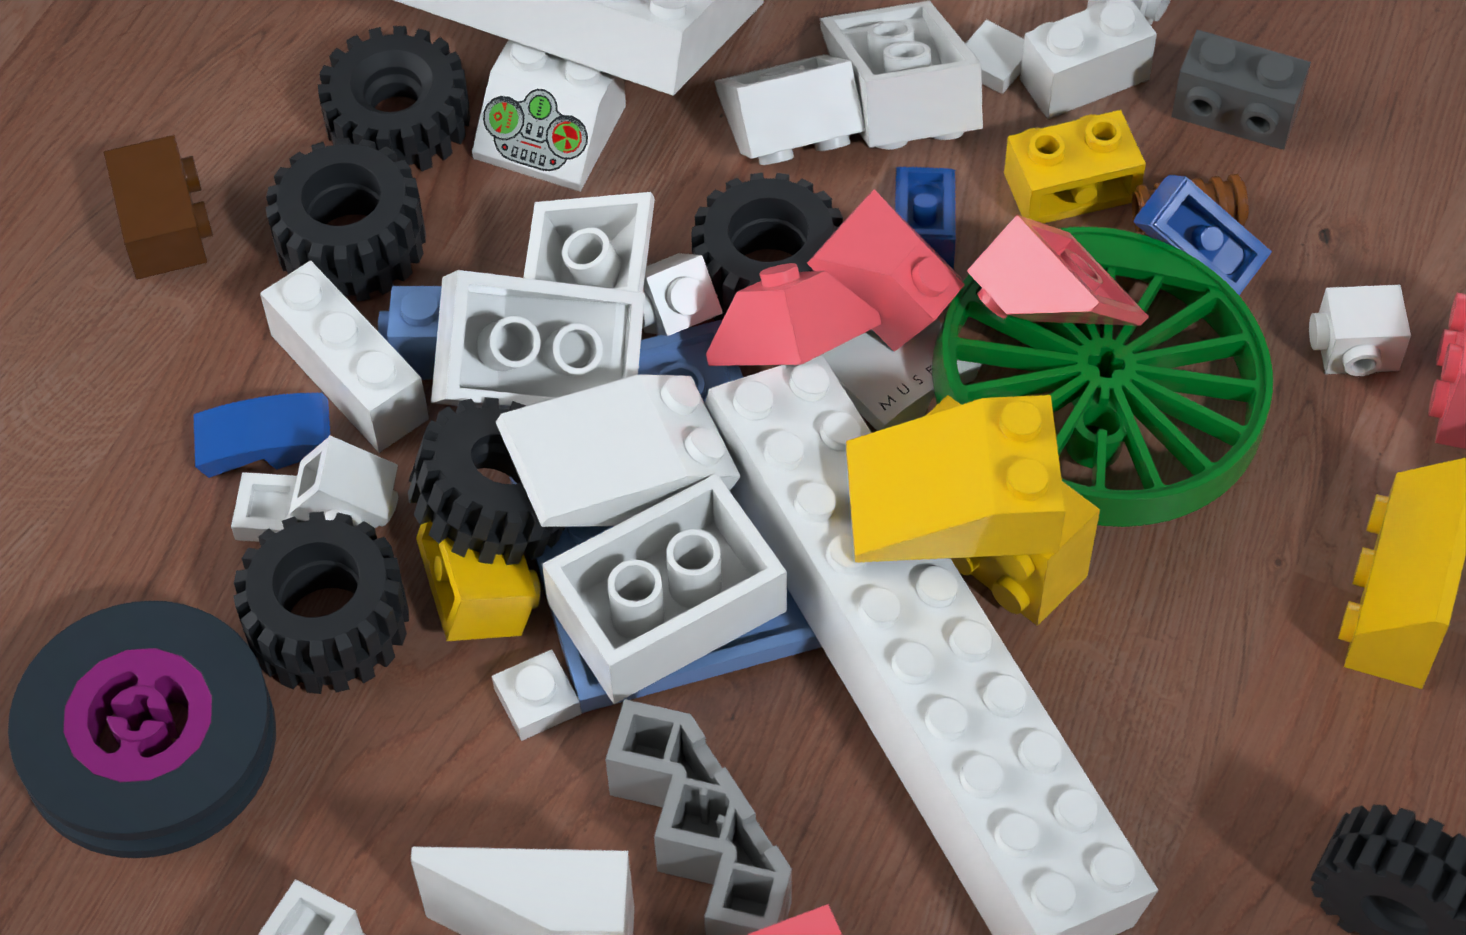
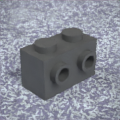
(1240, 89)

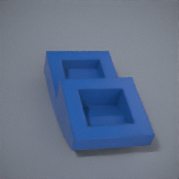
(266, 428)

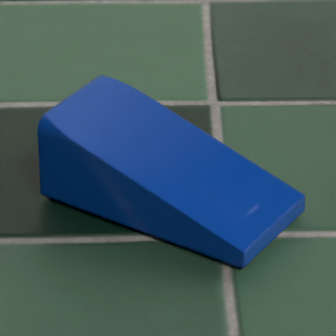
(928, 205)
(1197, 225)

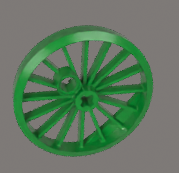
(1121, 381)

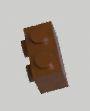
(156, 206)

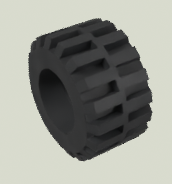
(341, 183)
(759, 217)
(314, 558)

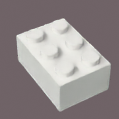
(665, 587)

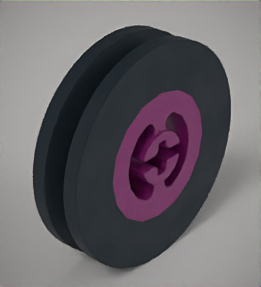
(151, 791)

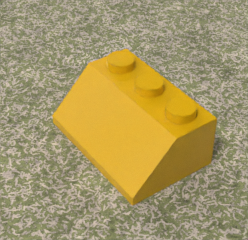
(1408, 575)

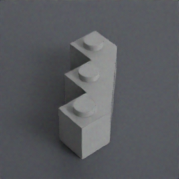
(705, 820)

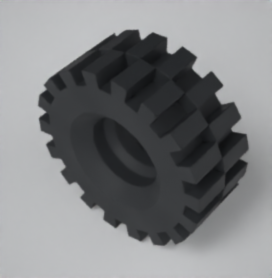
(397, 68)
(462, 500)
(1393, 875)

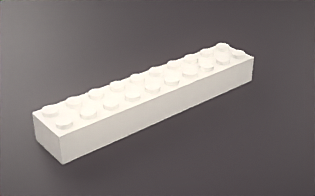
(928, 675)

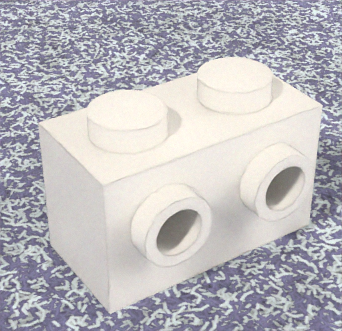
(1087, 56)

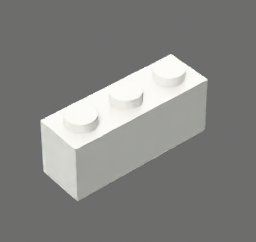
(345, 356)

